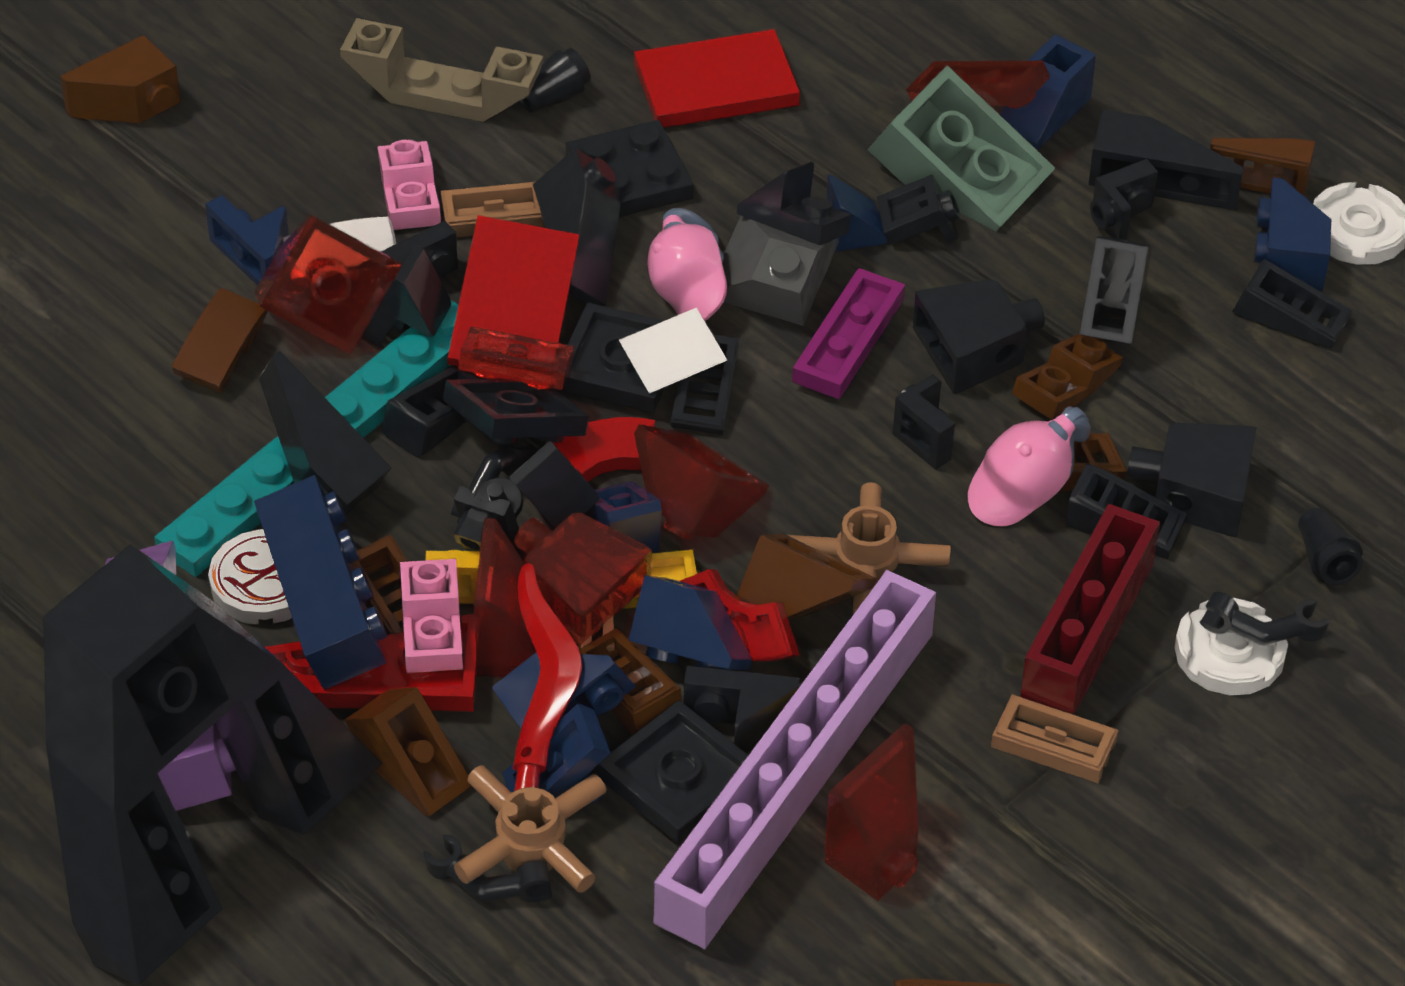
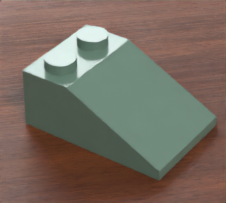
(964, 148)

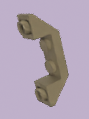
(378, 56)

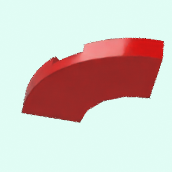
(606, 447)
(761, 627)

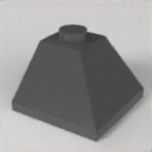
(774, 270)

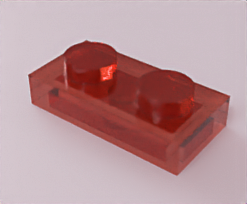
(516, 358)

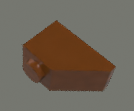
(122, 84)
(799, 577)
(411, 747)

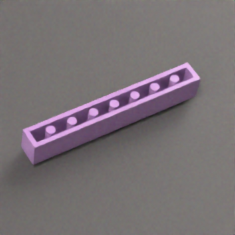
(793, 760)

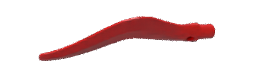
(556, 684)

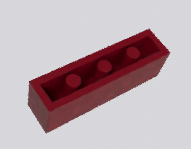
(1090, 610)

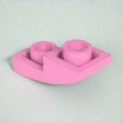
(409, 184)
(431, 615)

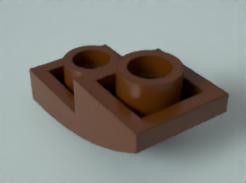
(218, 339)
(1069, 376)

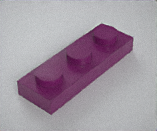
(848, 333)

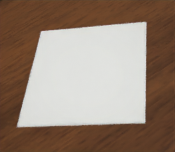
(673, 350)

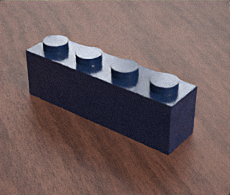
(320, 581)

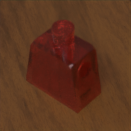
(584, 570)

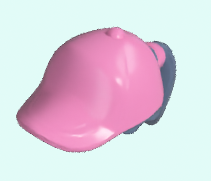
(688, 264)
(1026, 467)

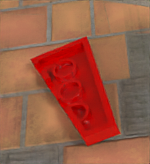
(440, 689)

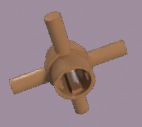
(871, 542)
(530, 828)

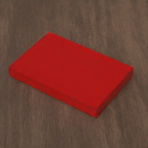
(716, 78)
(515, 281)

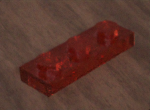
(994, 81)

